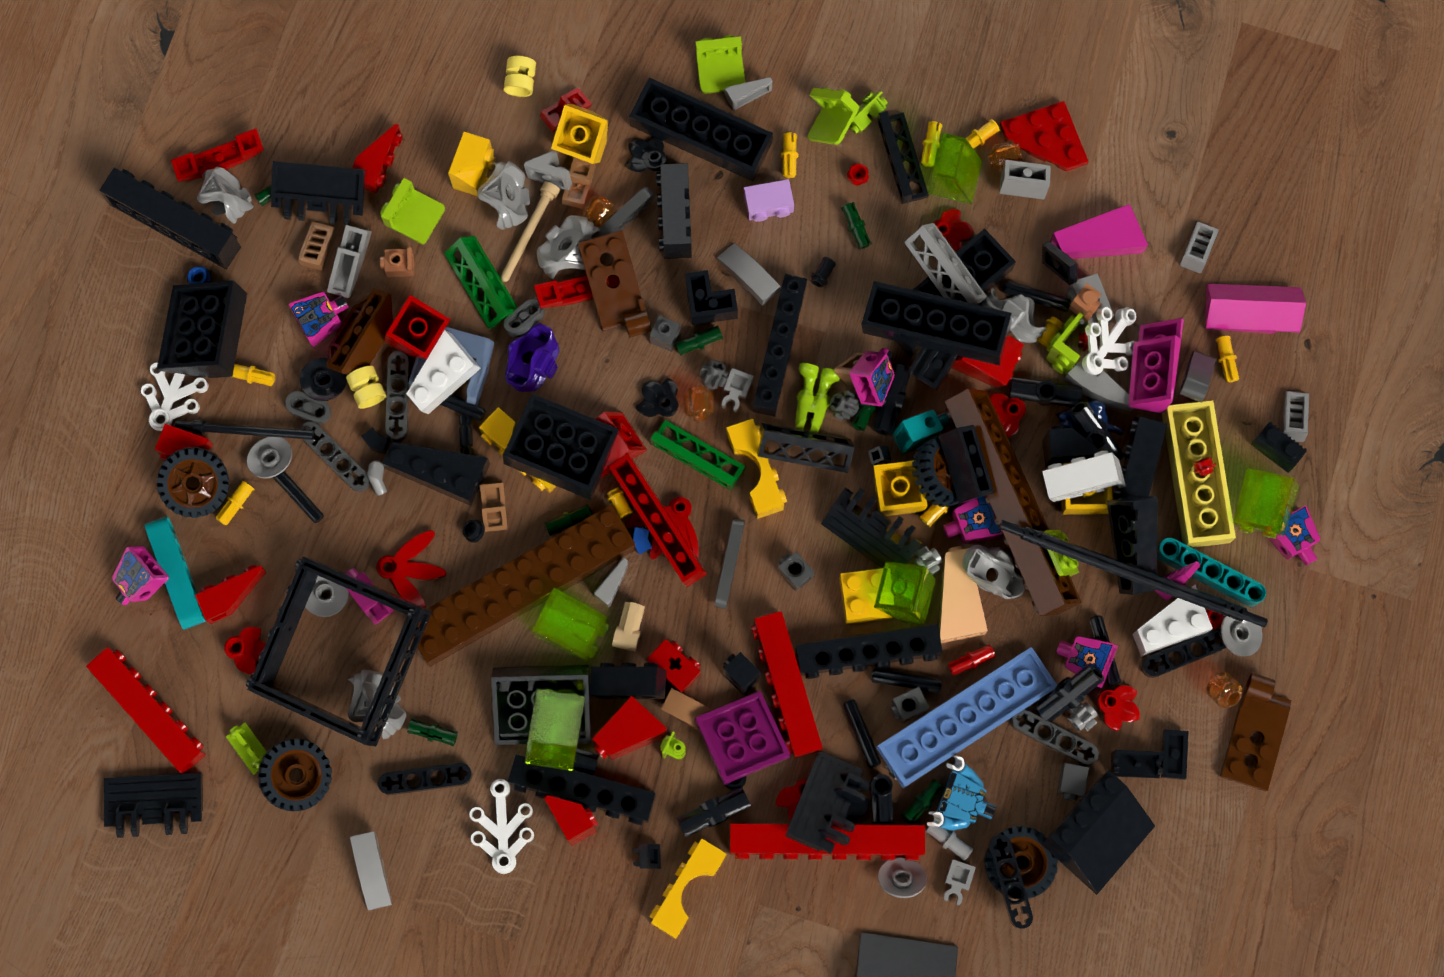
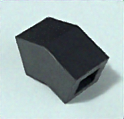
(376, 442)
(884, 454)

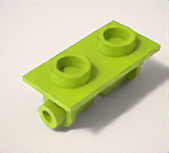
(871, 104)
(247, 746)
(673, 747)

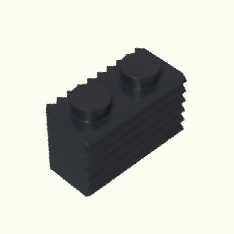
(1279, 447)

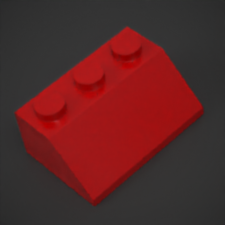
(572, 818)

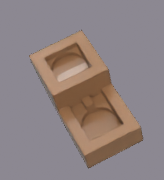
(581, 176)
(494, 507)
(684, 708)

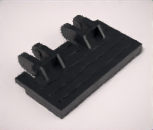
(319, 186)
(870, 532)
(153, 798)
(823, 806)

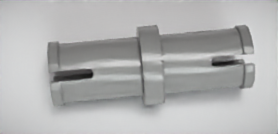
(950, 841)

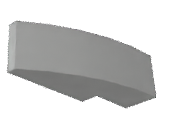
(349, 260)
(749, 274)
(1099, 388)
(371, 870)

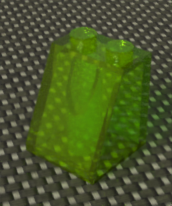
(955, 170)
(1265, 503)
(905, 592)
(570, 625)
(554, 729)

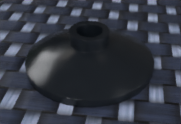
(314, 373)

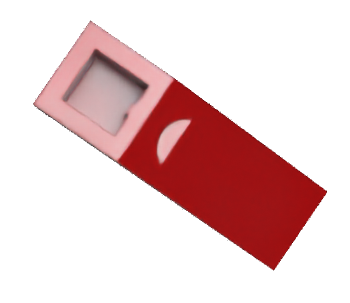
(378, 158)
(224, 599)

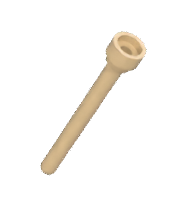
(548, 192)

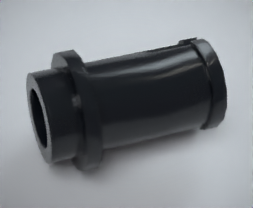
(821, 275)

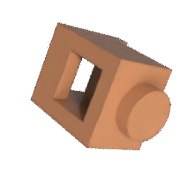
(403, 268)
(1086, 302)

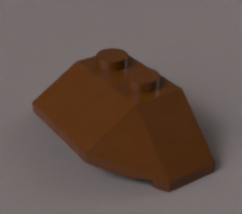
(361, 333)

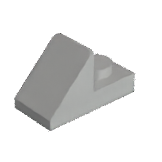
(547, 169)

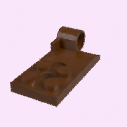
(616, 304)
(1260, 713)

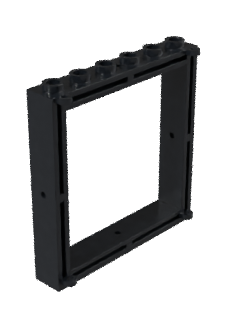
(284, 628)

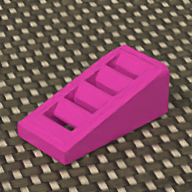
(1180, 576)

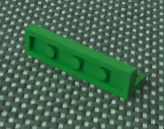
(484, 277)
(695, 460)

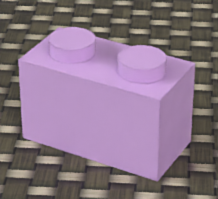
(769, 200)

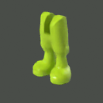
(814, 404)

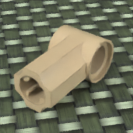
(628, 632)

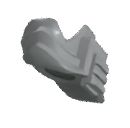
(226, 192)
(506, 194)
(562, 248)
(1022, 315)
(1006, 583)
(365, 687)

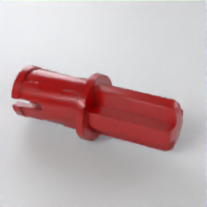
(971, 660)

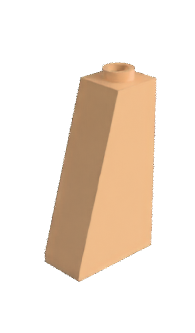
(960, 601)

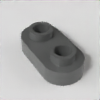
(523, 318)
(308, 408)

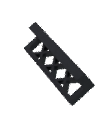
(897, 158)
(805, 439)

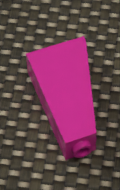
(1102, 236)

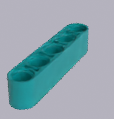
(1222, 572)
(180, 583)

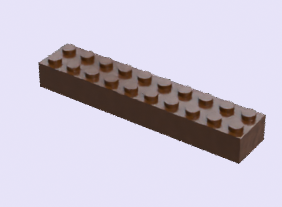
(1014, 503)
(524, 583)

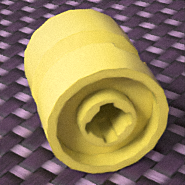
(520, 75)
(366, 388)

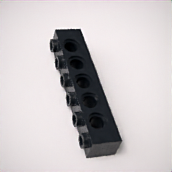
(779, 345)
(926, 635)
(637, 815)

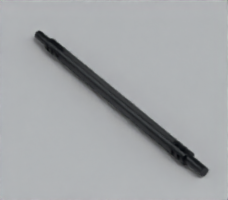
(1133, 573)

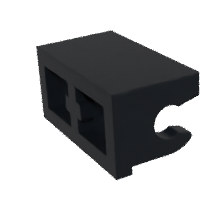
(1137, 763)

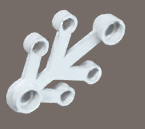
(1094, 361)
(171, 394)
(502, 830)

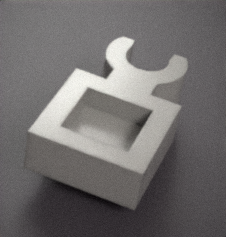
(737, 386)
(959, 878)

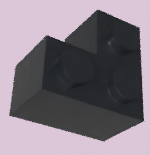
(708, 305)

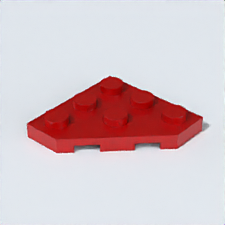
(1047, 136)

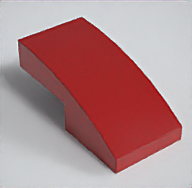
(552, 114)

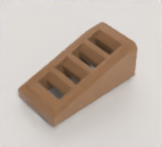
(311, 262)

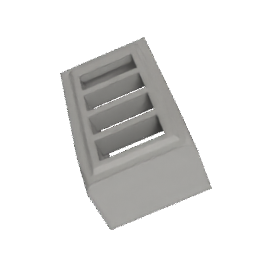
(744, 93)
(1193, 260)
(1293, 429)
(607, 590)

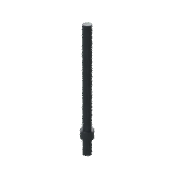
(201, 427)

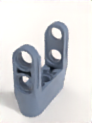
(480, 350)

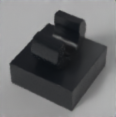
(648, 856)

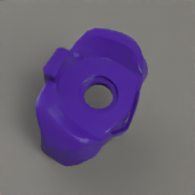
(531, 376)

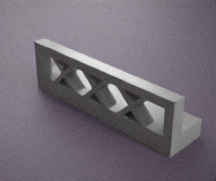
(948, 261)

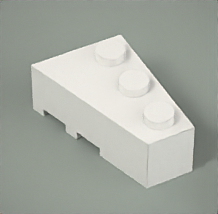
(442, 373)
(1083, 476)
(1172, 626)

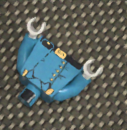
(961, 799)

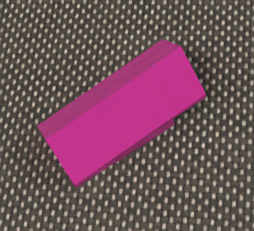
(1254, 308)
(1155, 365)

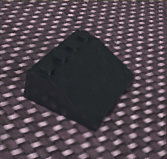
(202, 329)
(560, 446)
(515, 695)
(1100, 832)
(904, 958)

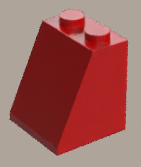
(416, 328)
(991, 373)
(626, 440)
(628, 731)

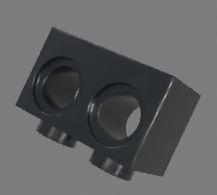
(740, 672)

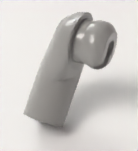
(375, 475)

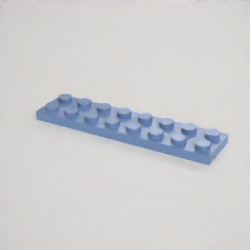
(966, 717)

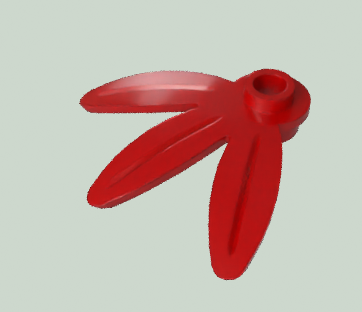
(680, 519)
(413, 570)

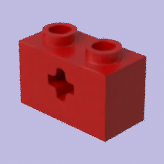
(688, 671)

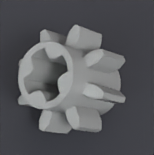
(929, 559)
(1082, 717)

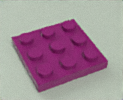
(742, 737)

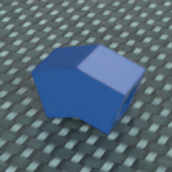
(640, 538)

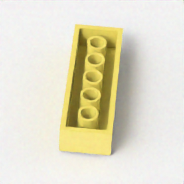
(1200, 500)

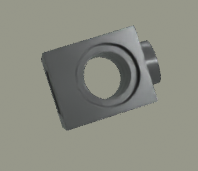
(665, 333)
(799, 580)
(914, 696)
(1072, 781)

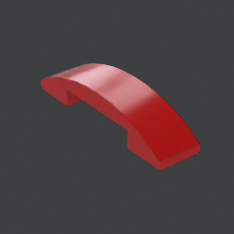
(224, 156)
(567, 292)

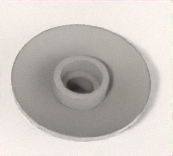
(264, 452)
(326, 607)
(1248, 638)
(898, 871)

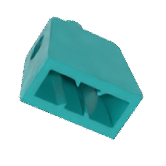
(919, 429)

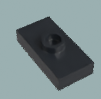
(1059, 263)
(1175, 754)

